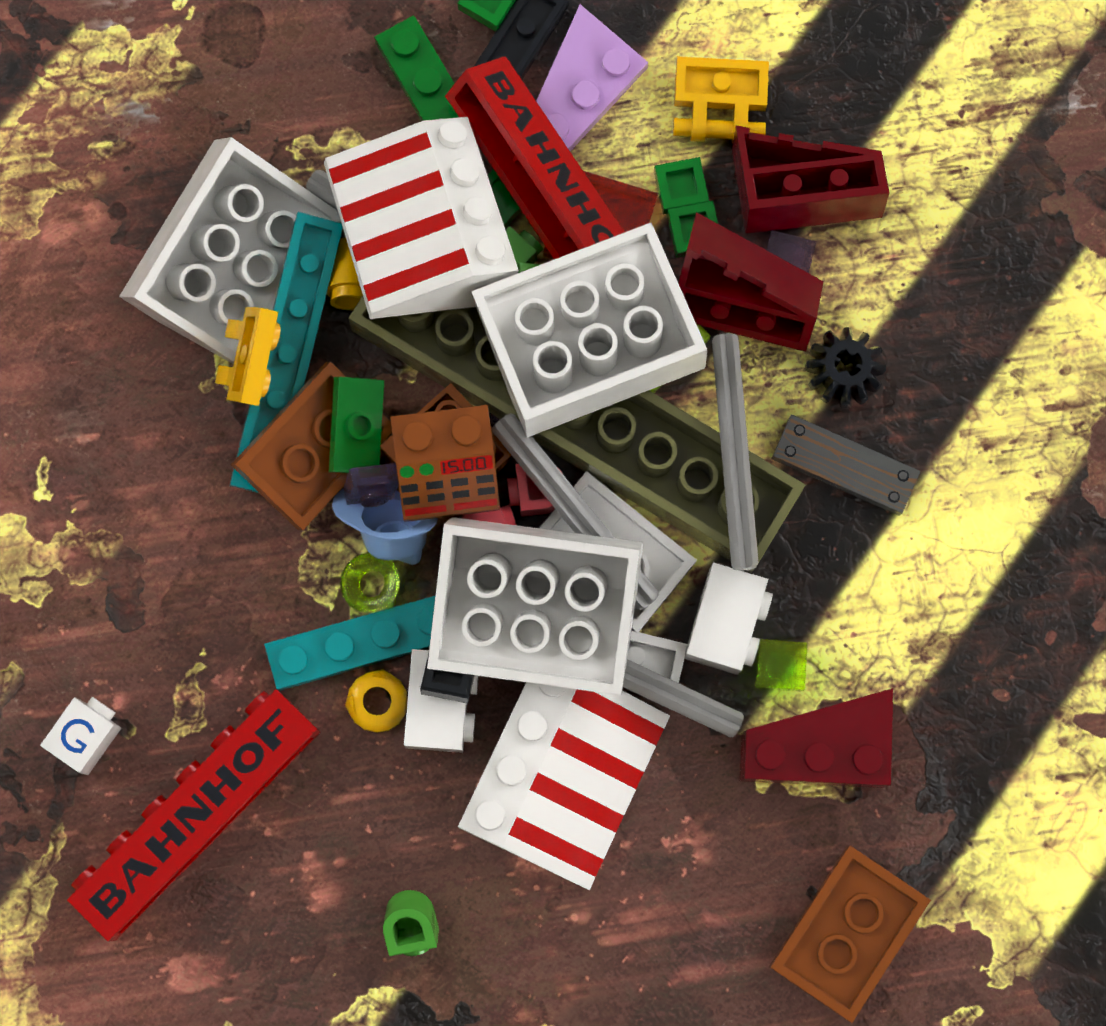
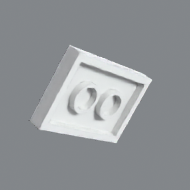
(661, 558)

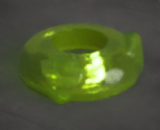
(352, 577)

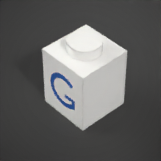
(82, 734)

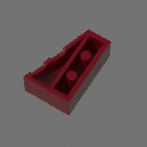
(805, 183)
(747, 288)
(825, 746)

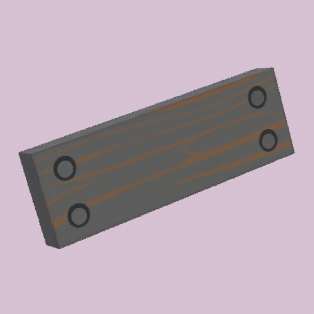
(845, 465)

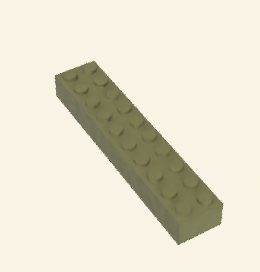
(633, 446)

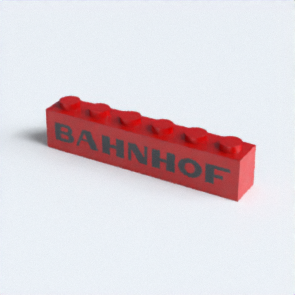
(531, 158)
(193, 815)

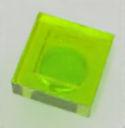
(781, 665)

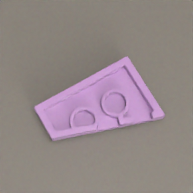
(587, 77)

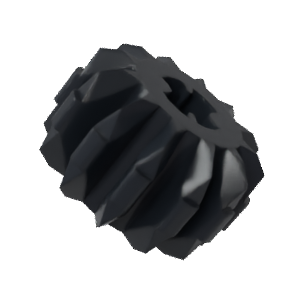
(842, 382)

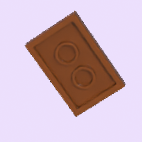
(293, 451)
(849, 933)

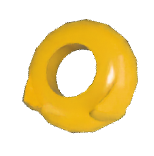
(382, 722)

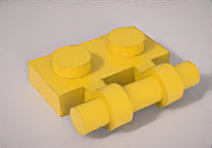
(719, 85)

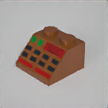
(445, 463)

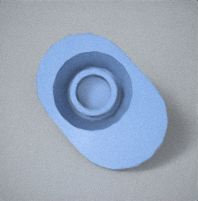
(384, 529)

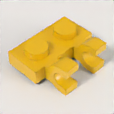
(257, 336)

